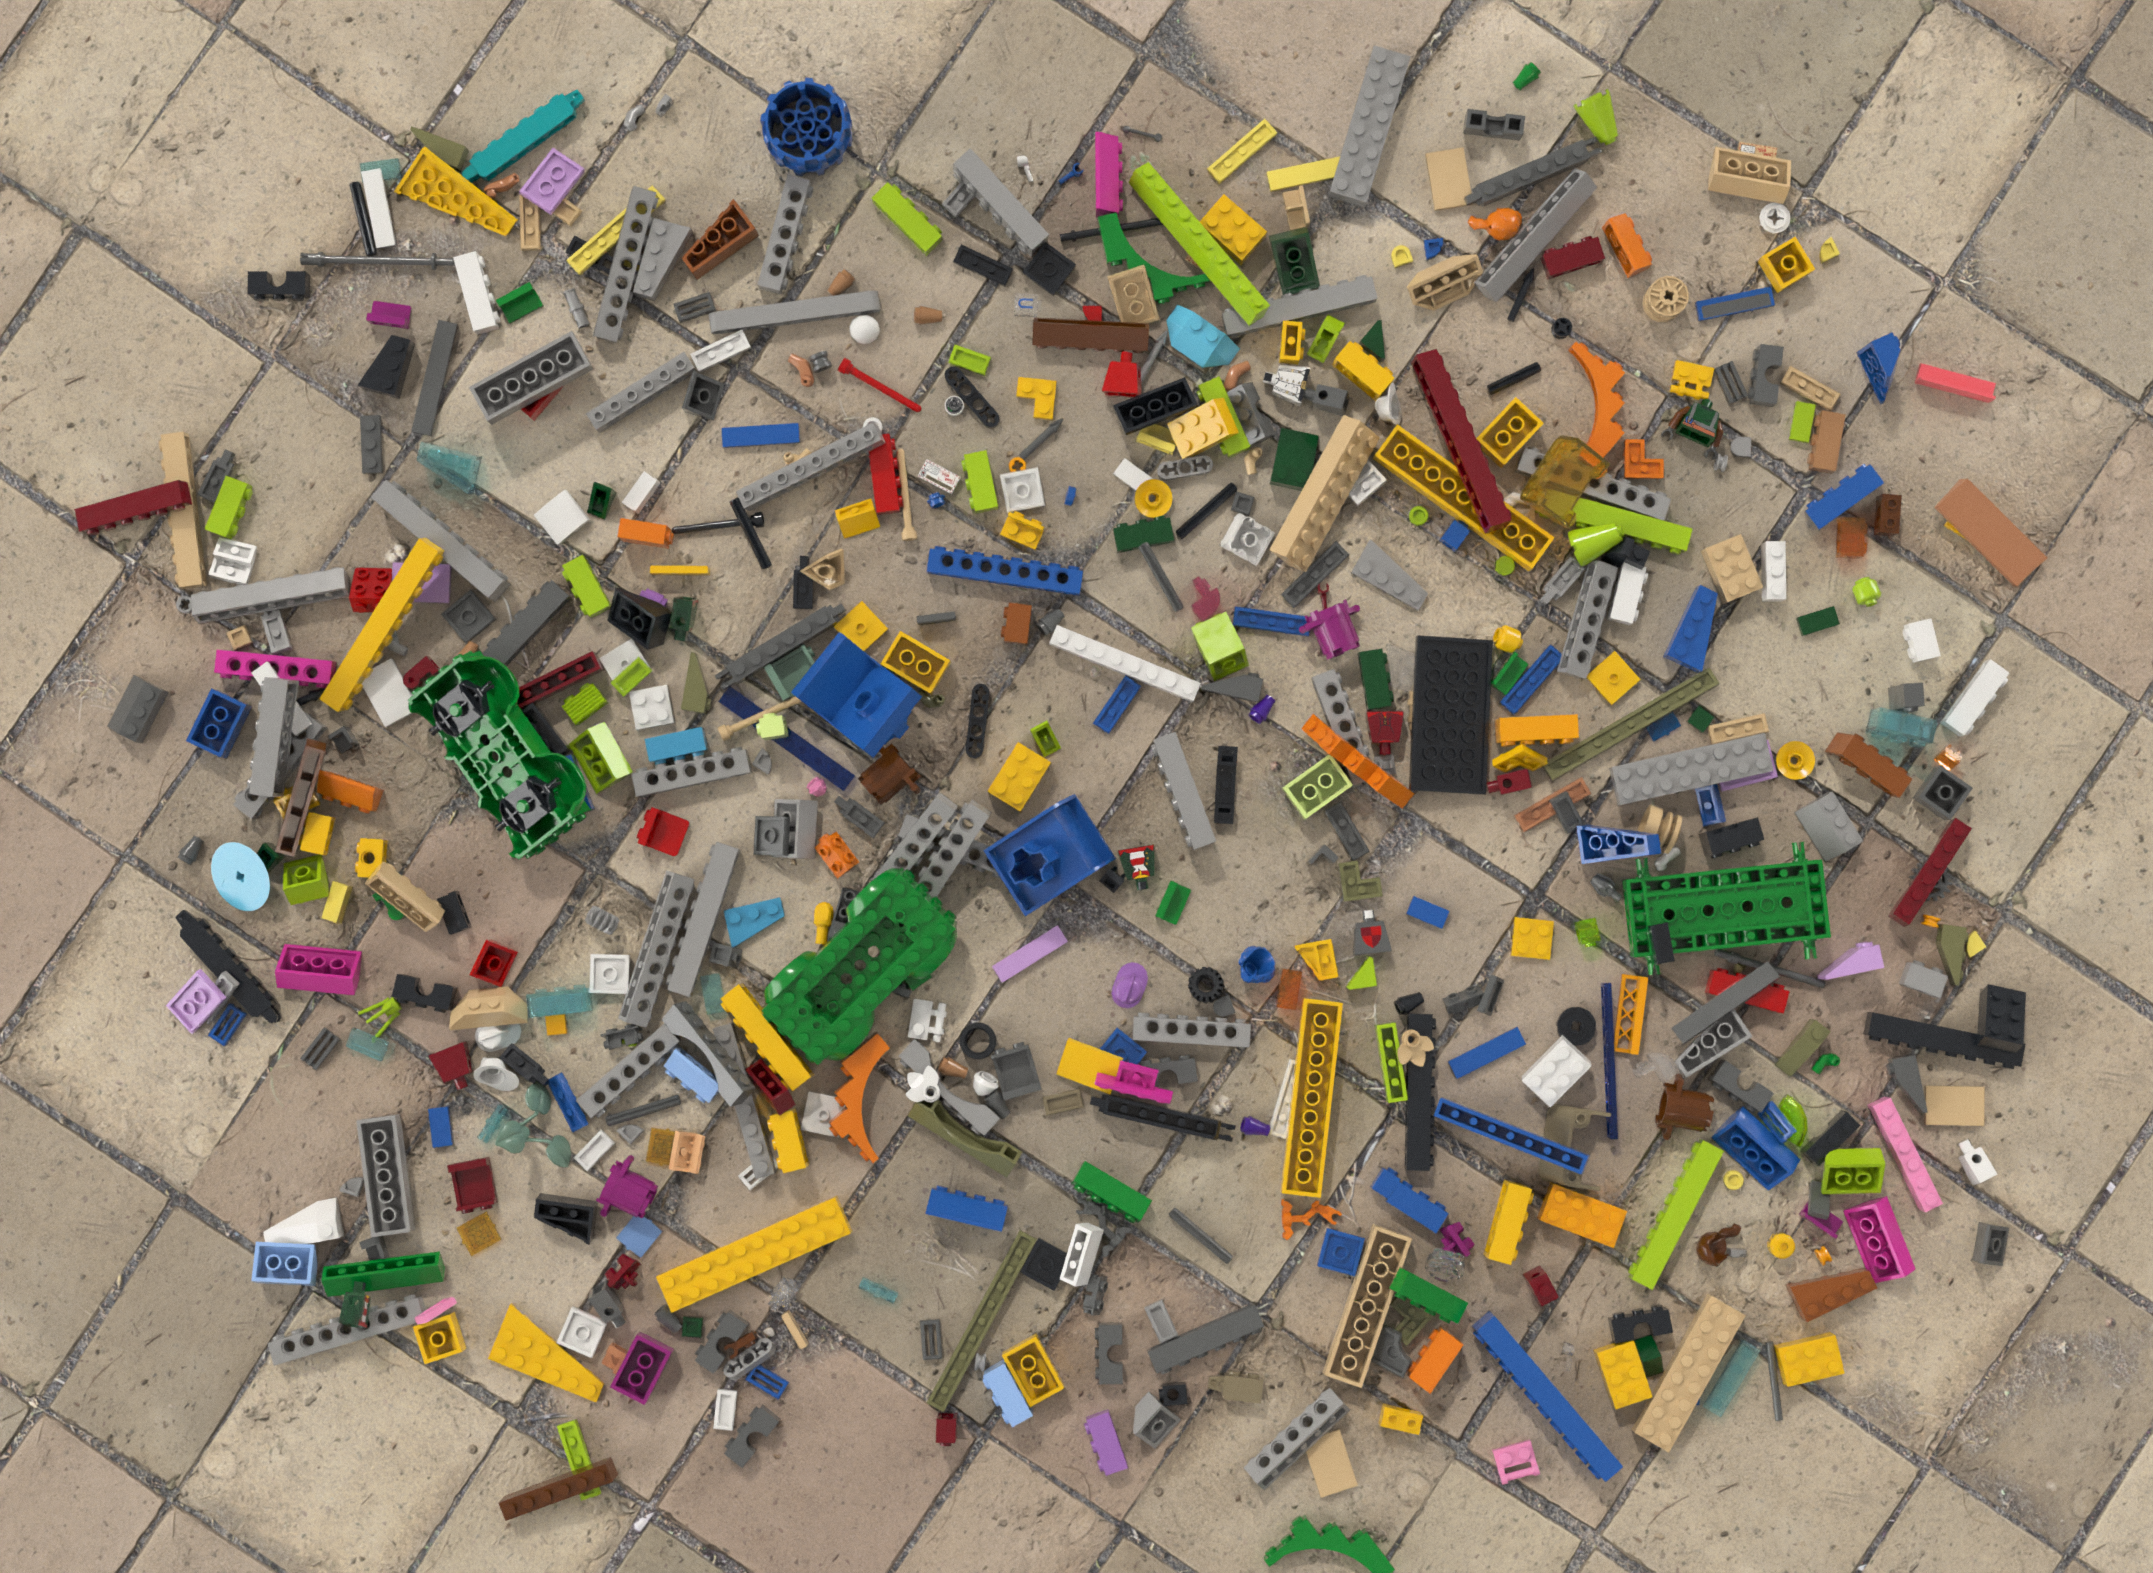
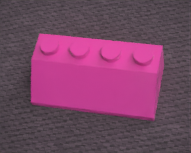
(1107, 174)
(318, 969)
(1879, 1240)

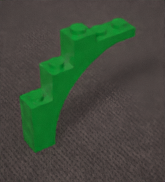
(1118, 249)
(1305, 1536)

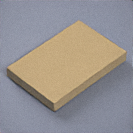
(1448, 178)
(1133, 296)
(1954, 1105)
(1331, 1464)

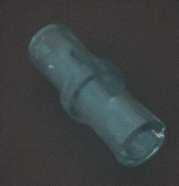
(492, 1123)
(878, 1290)

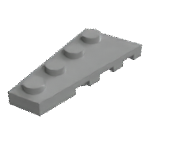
(1383, 573)

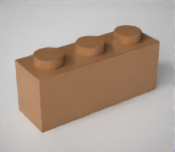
(1826, 441)

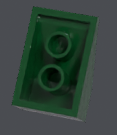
(1294, 260)
(1293, 459)

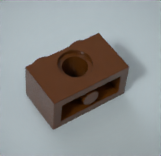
(1887, 514)

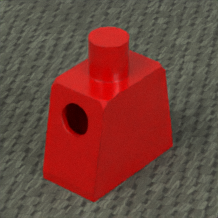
(1123, 377)

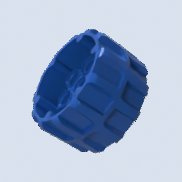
(803, 92)

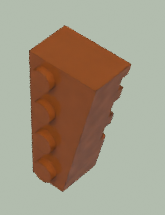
(720, 241)
(1869, 763)
(1829, 1292)

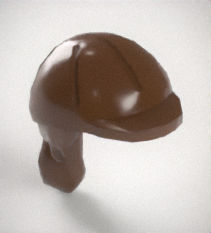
(1712, 1245)

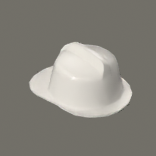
(1389, 407)
(497, 1037)
(494, 1074)

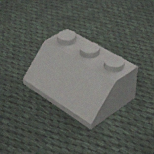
(802, 826)
(1828, 826)

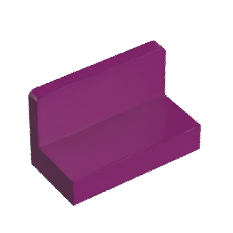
(389, 315)
(1828, 1226)

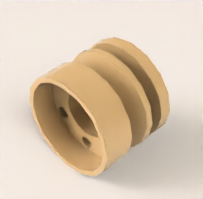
(1665, 310)
(1667, 828)

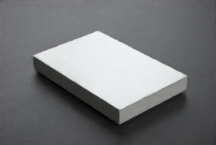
(388, 693)

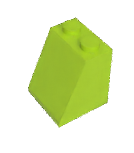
(1220, 646)

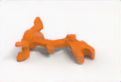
(1287, 1218)

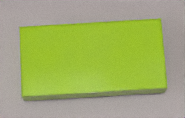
(969, 360)
(1802, 422)
(631, 676)

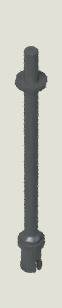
(321, 259)

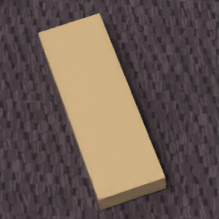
(529, 225)
(1810, 388)
(1738, 729)

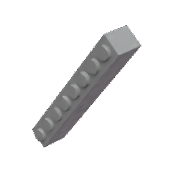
(1535, 234)
(1305, 305)
(270, 595)
(703, 919)
(748, 1112)

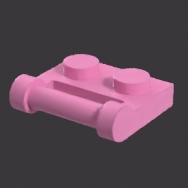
(1515, 1455)

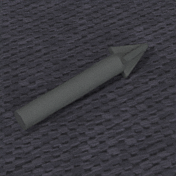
(1053, 427)

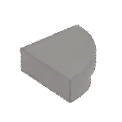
(664, 105)
(763, 761)
(630, 1132)
(353, 1186)
(1737, 1252)

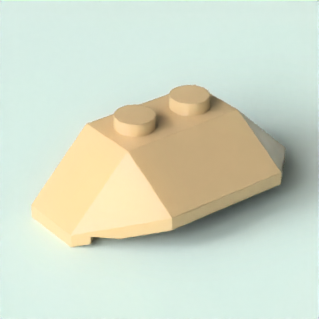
(1445, 281)
(488, 1008)

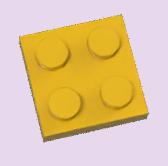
(1532, 938)

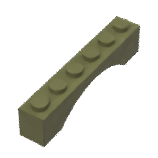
(995, 1154)

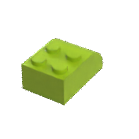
(1853, 1171)

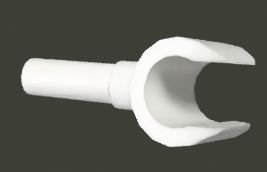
(1023, 162)

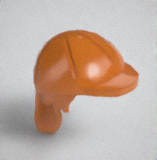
(1499, 224)

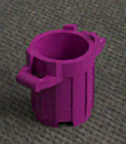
(1333, 629)
(627, 1190)

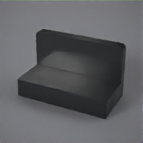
(455, 913)
(1661, 943)

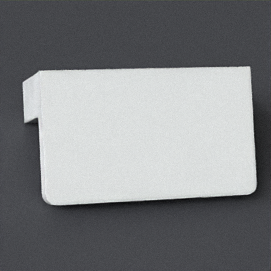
(641, 492)

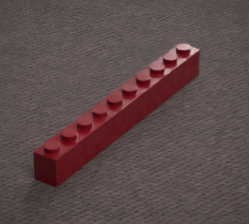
(1461, 441)

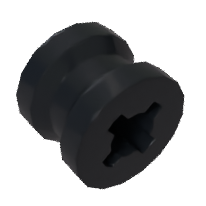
(1564, 325)

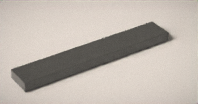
(434, 378)
(1725, 1002)

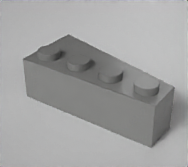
(661, 253)
(1713, 1043)

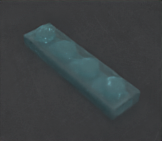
(1731, 1378)

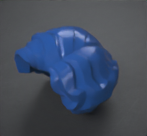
(1257, 965)

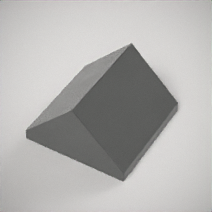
(702, 396)
(1990, 1244)

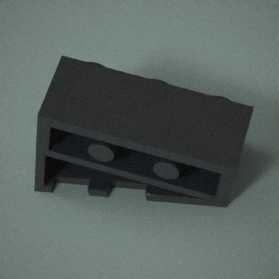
(389, 368)
(1731, 837)

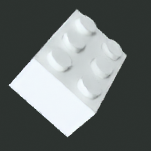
(1556, 1071)

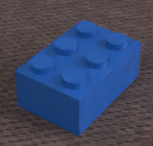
(219, 723)

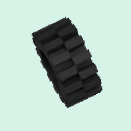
(1206, 996)

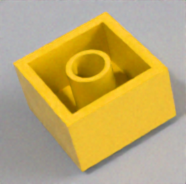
(1786, 264)
(439, 1338)

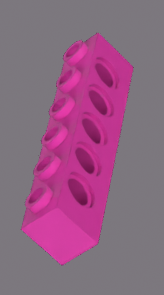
(226, 659)

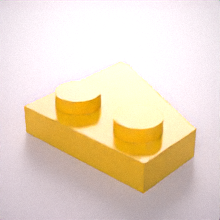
(1320, 958)

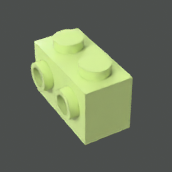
(772, 727)

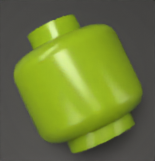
(1866, 591)

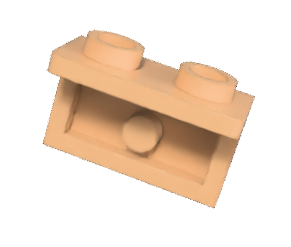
(687, 1152)

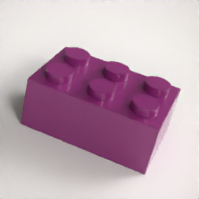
(642, 1368)

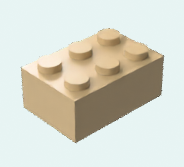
(1731, 569)

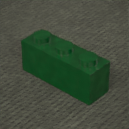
(1153, 532)
(1375, 679)

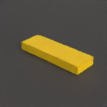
(680, 570)

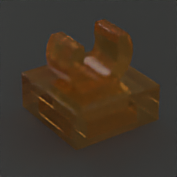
(1948, 757)

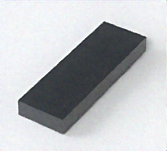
(983, 265)

